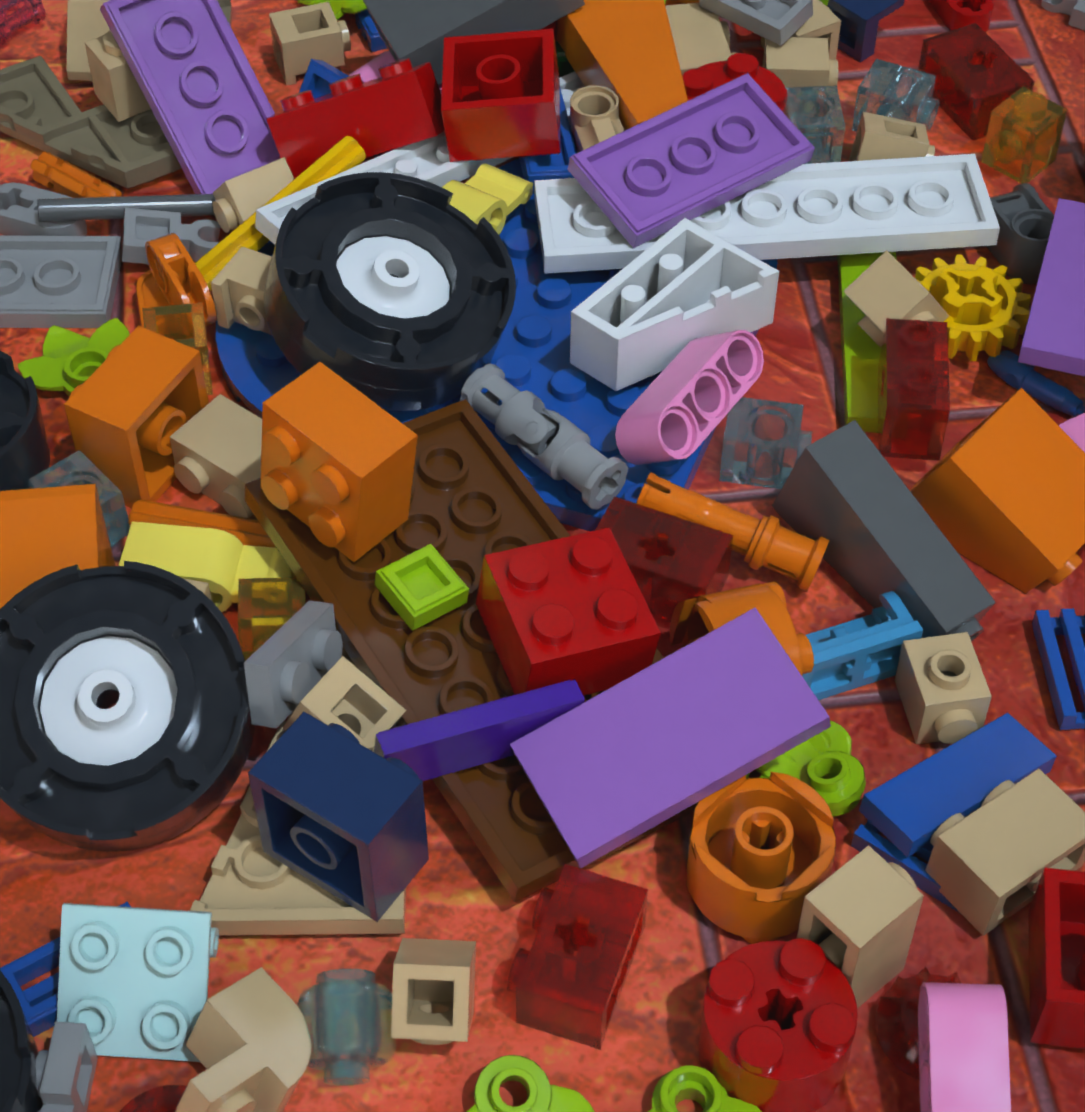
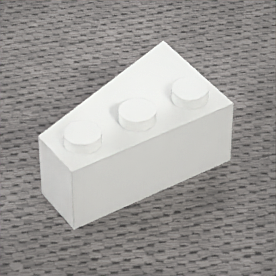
(664, 299)

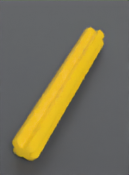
(339, 158)

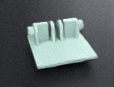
(135, 977)

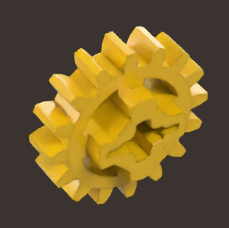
(980, 305)

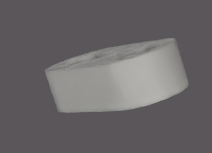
(20, 213)

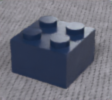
(341, 814)

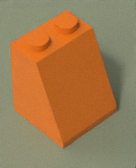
(1012, 495)
(48, 532)

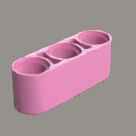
(689, 398)
(963, 1048)

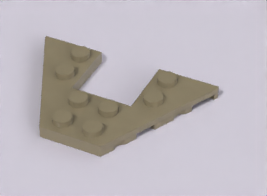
(45, 116)

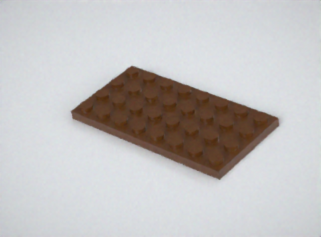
(467, 505)

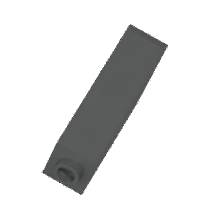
(419, 26)
(880, 533)

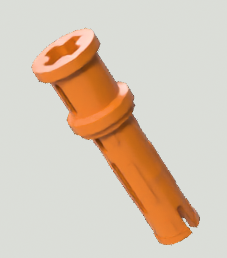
(760, 541)

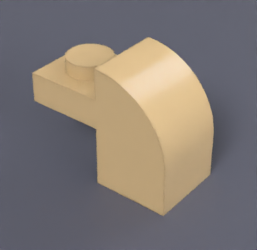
(251, 1046)

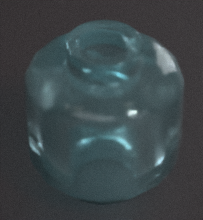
(348, 1025)

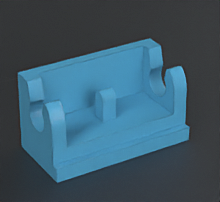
(861, 648)

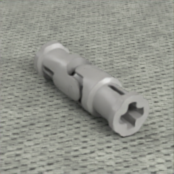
(560, 449)

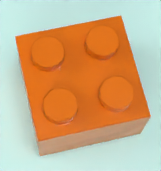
(133, 407)
(336, 461)

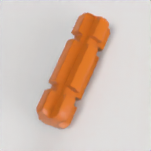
(69, 179)

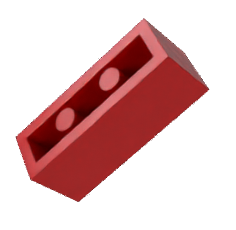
(378, 114)

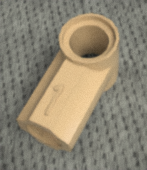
(594, 116)

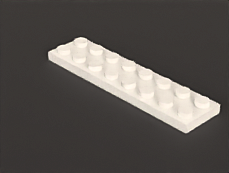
(797, 214)

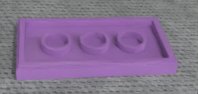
(196, 86)
(690, 159)
(1057, 314)
(669, 736)

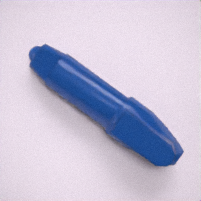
(1035, 384)

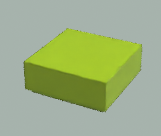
(421, 587)

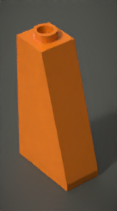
(628, 51)

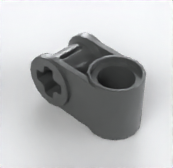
(1023, 232)

